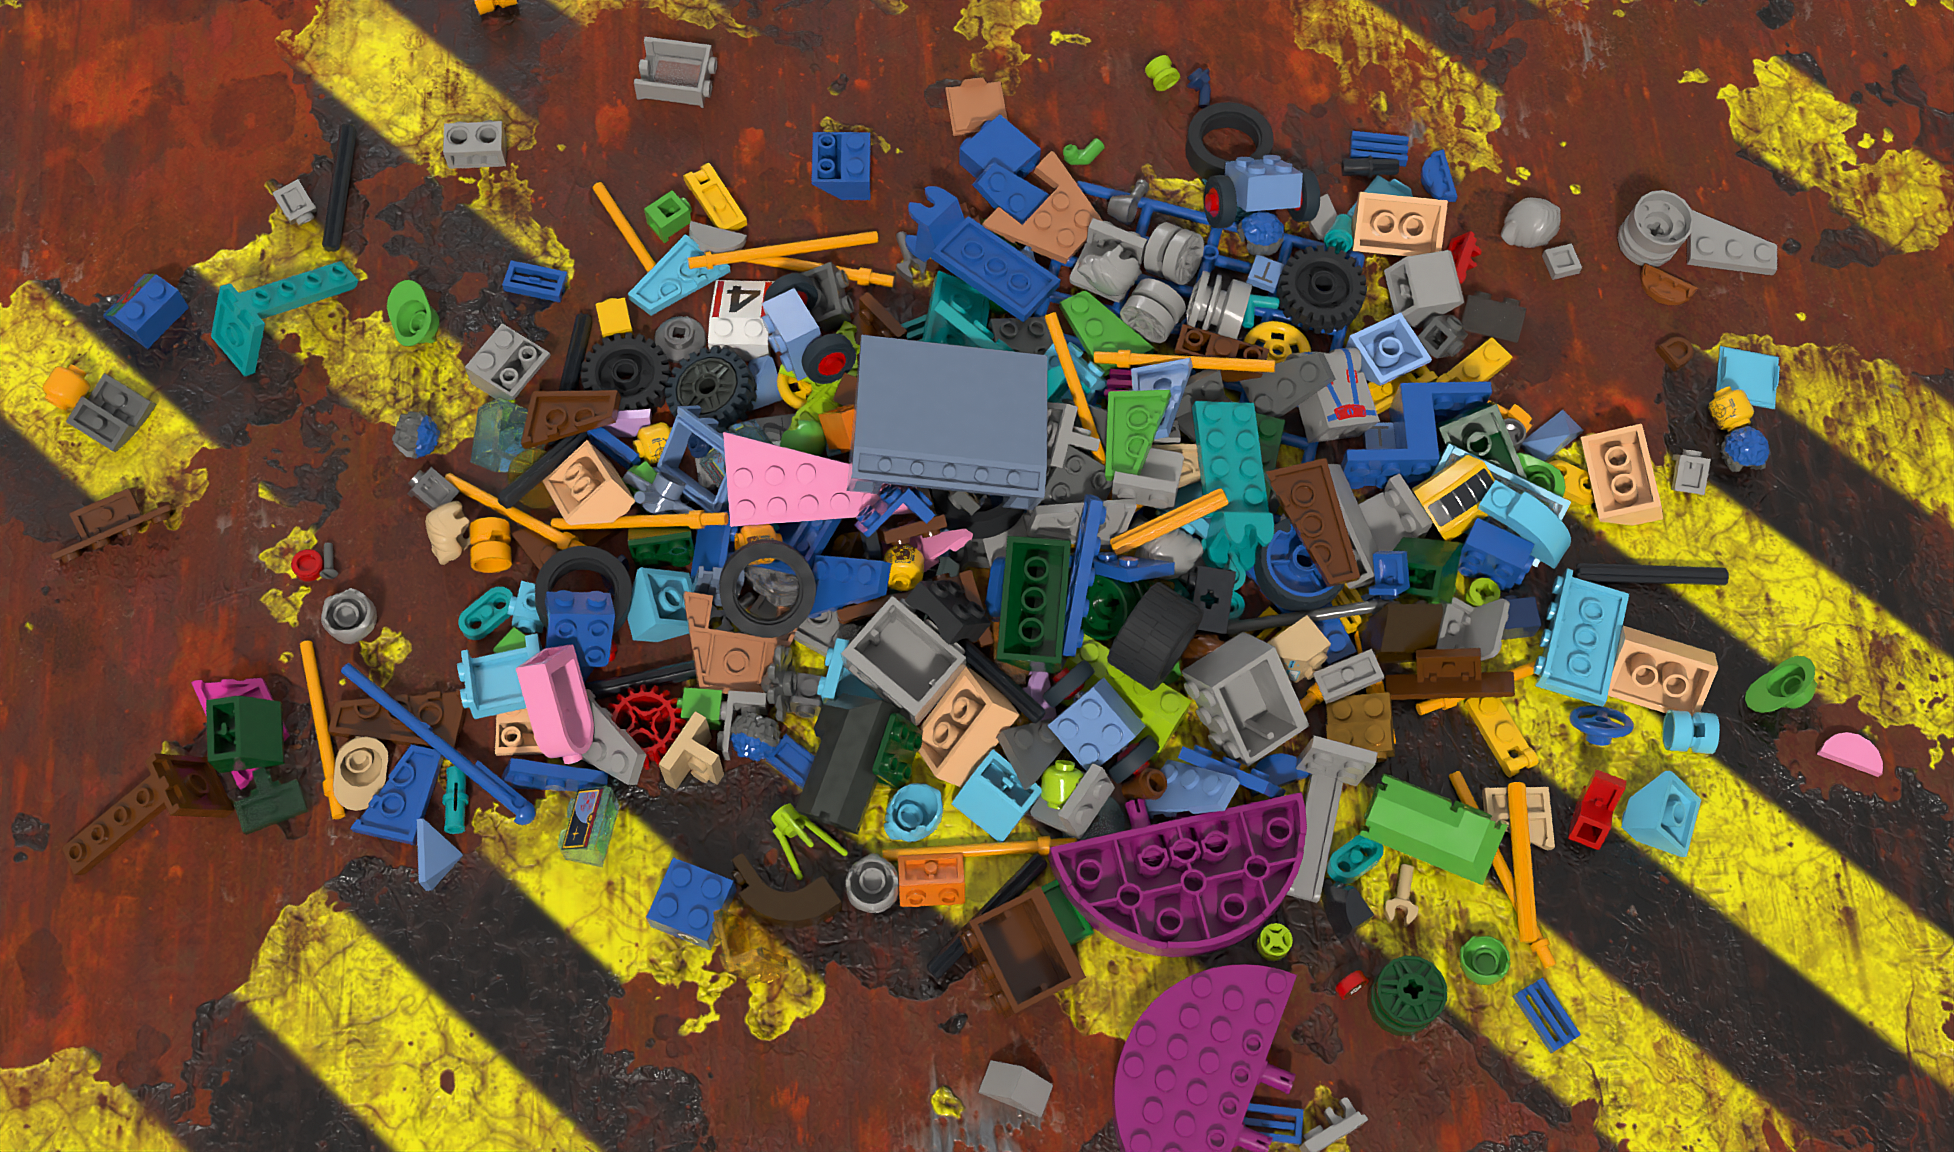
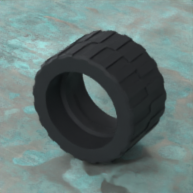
(1155, 636)

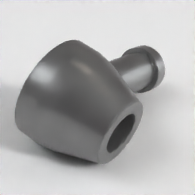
(1124, 207)

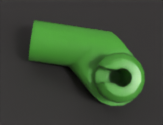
(1085, 156)

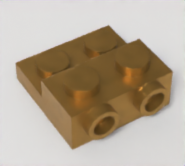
(1363, 723)

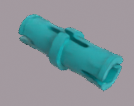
(455, 819)

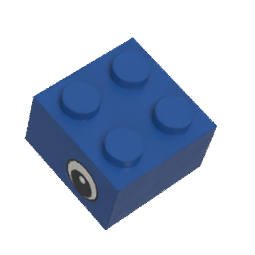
(688, 901)

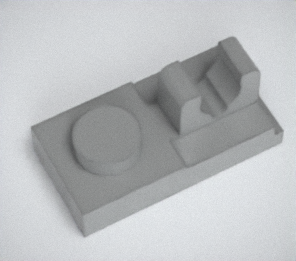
(1348, 676)
(1339, 1127)

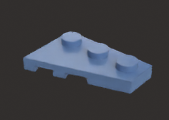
(1164, 376)
(1192, 790)

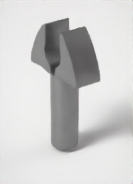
(909, 259)
(720, 615)

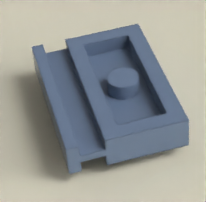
(708, 583)

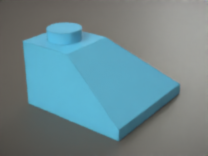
(658, 605)
(1663, 814)

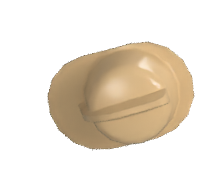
(359, 772)

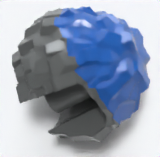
(1262, 232)
(415, 434)
(1745, 448)
(754, 736)

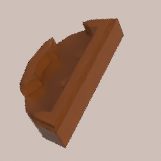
(1665, 287)

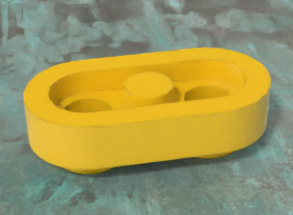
(1574, 482)

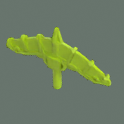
(822, 395)

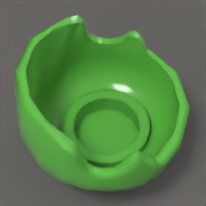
(806, 438)
(1484, 960)

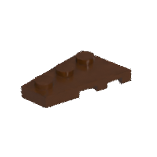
(567, 413)
(541, 549)

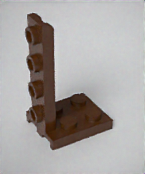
(855, 612)
(176, 782)

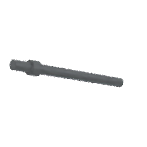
(1238, 626)

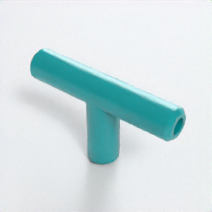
(1258, 301)

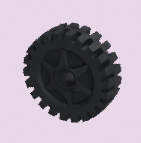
(1325, 270)
(628, 357)

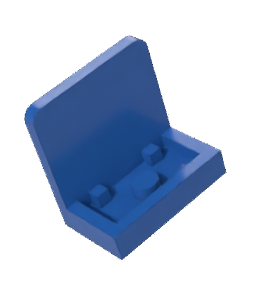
(890, 500)
(581, 620)

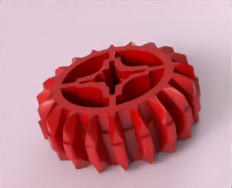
(652, 718)

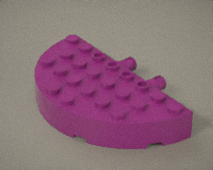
(1187, 880)
(1198, 1061)

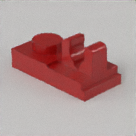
(1462, 250)

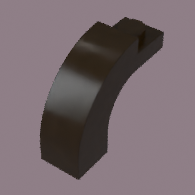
(785, 909)

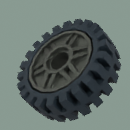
(715, 372)

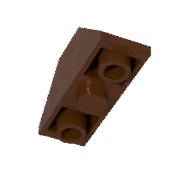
(1203, 343)

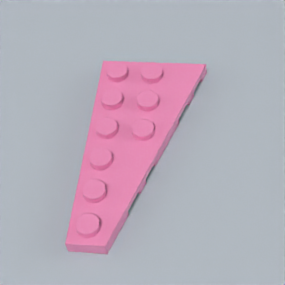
(788, 485)

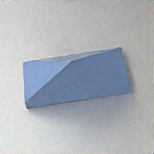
(766, 380)
(1552, 437)
(435, 855)

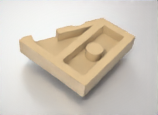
(1539, 813)

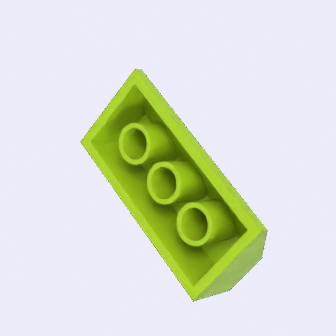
(1158, 709)

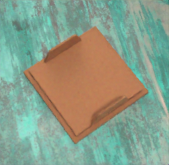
(974, 105)

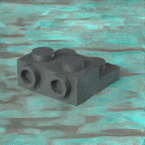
(832, 304)

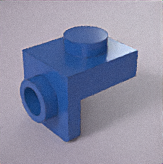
(1390, 574)

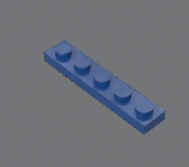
(1082, 573)

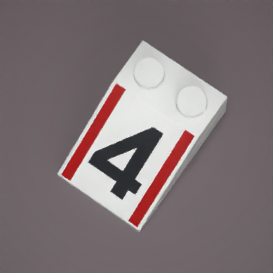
(737, 319)

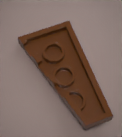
(1316, 515)
(369, 719)

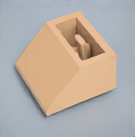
(515, 734)

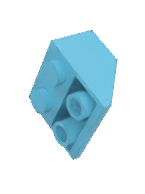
(995, 797)

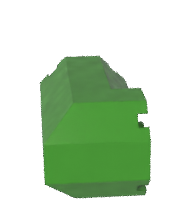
(1431, 829)

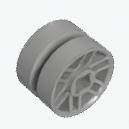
(1173, 253)
(1153, 310)

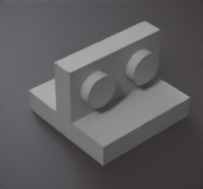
(1063, 433)

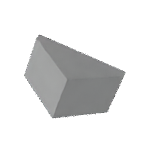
(1016, 1087)

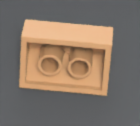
(1398, 224)
(1622, 476)
(588, 488)
(1661, 672)
(964, 727)

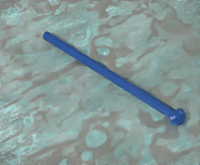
(485, 778)

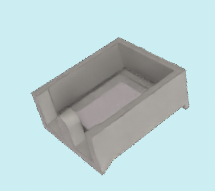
(676, 71)

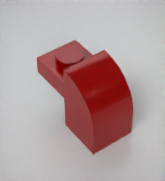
(1595, 809)

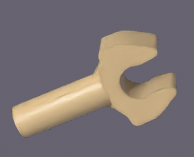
(1402, 897)

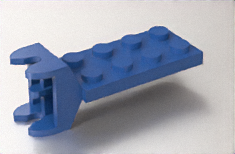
(978, 255)

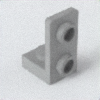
(738, 703)

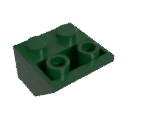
(661, 546)
(1431, 568)
(244, 733)

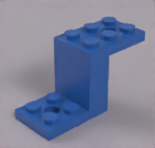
(1414, 419)

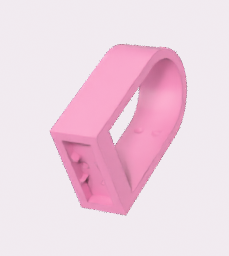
(557, 703)

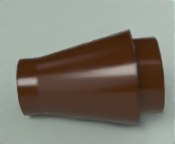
(1146, 785)

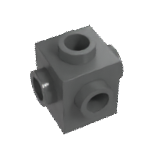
(1434, 336)

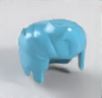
(913, 812)

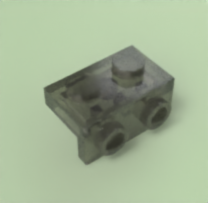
(1492, 317)

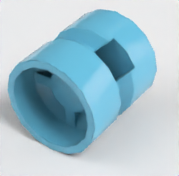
(1685, 731)

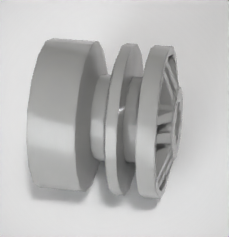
(1655, 228)
(1218, 306)

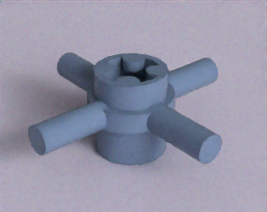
(661, 496)

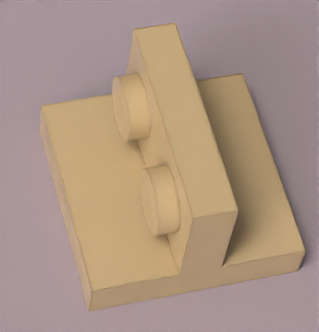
(691, 753)

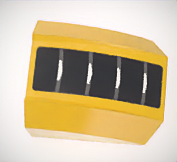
(1454, 495)

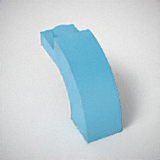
(1530, 520)

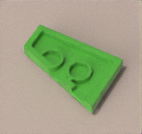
(1100, 328)
(1131, 428)

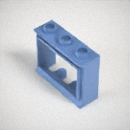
(705, 428)

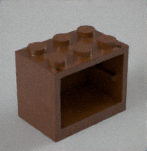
(1021, 952)

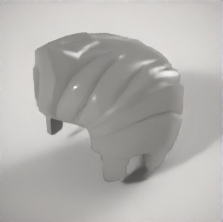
(1531, 223)
(1109, 272)
(1173, 547)
(349, 616)
(872, 884)

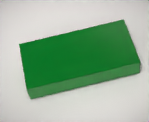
(1071, 921)

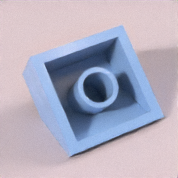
(1388, 350)

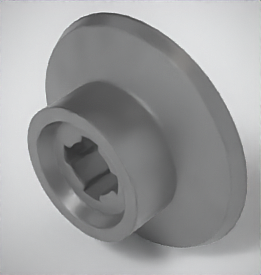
(676, 348)

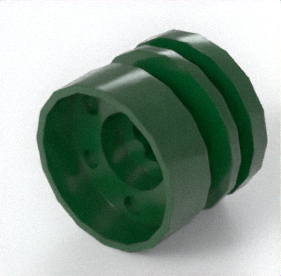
(1110, 605)
(1397, 1010)

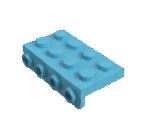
(1581, 639)

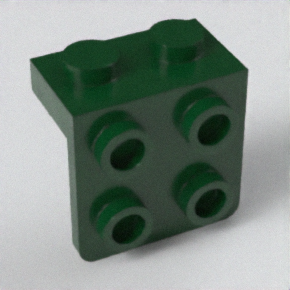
(897, 752)

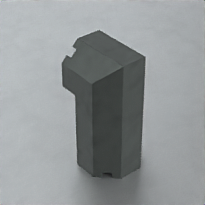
(842, 772)

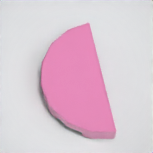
(1854, 752)

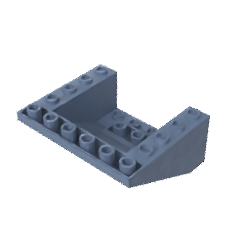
(950, 420)

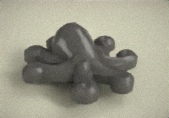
(780, 681)

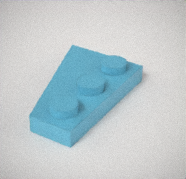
(672, 278)

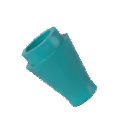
(1340, 234)

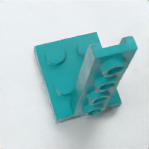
(239, 316)

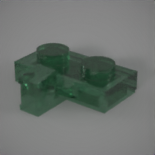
(270, 802)

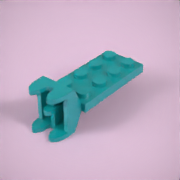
(951, 289)
(983, 337)
(1233, 461)

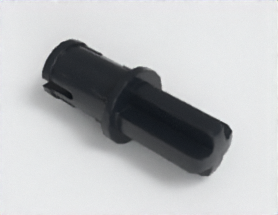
(1369, 167)

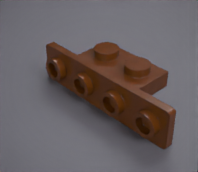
(108, 518)
(1450, 675)

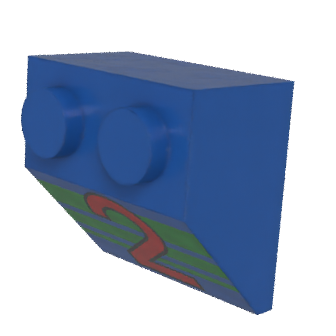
(147, 309)

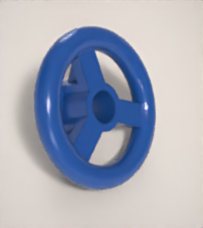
(1600, 728)

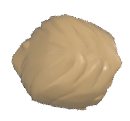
(446, 530)

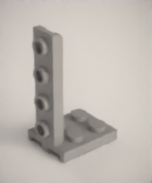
(1329, 767)

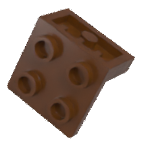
(875, 321)

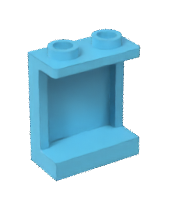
(493, 680)

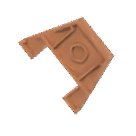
(1058, 224)
(728, 658)

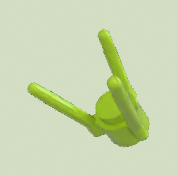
(791, 823)

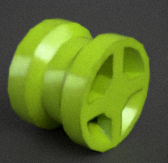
(1162, 73)
(1475, 594)
(1279, 937)

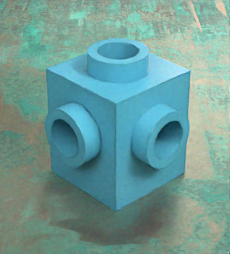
(524, 610)

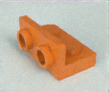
(931, 880)

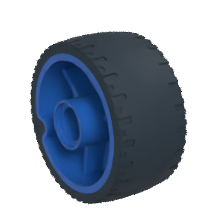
(1283, 577)

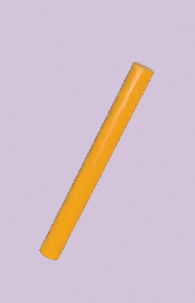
(624, 226)

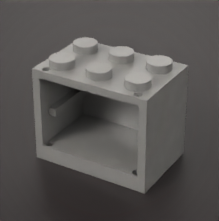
(904, 660)
(1245, 698)

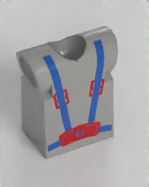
(1344, 405)

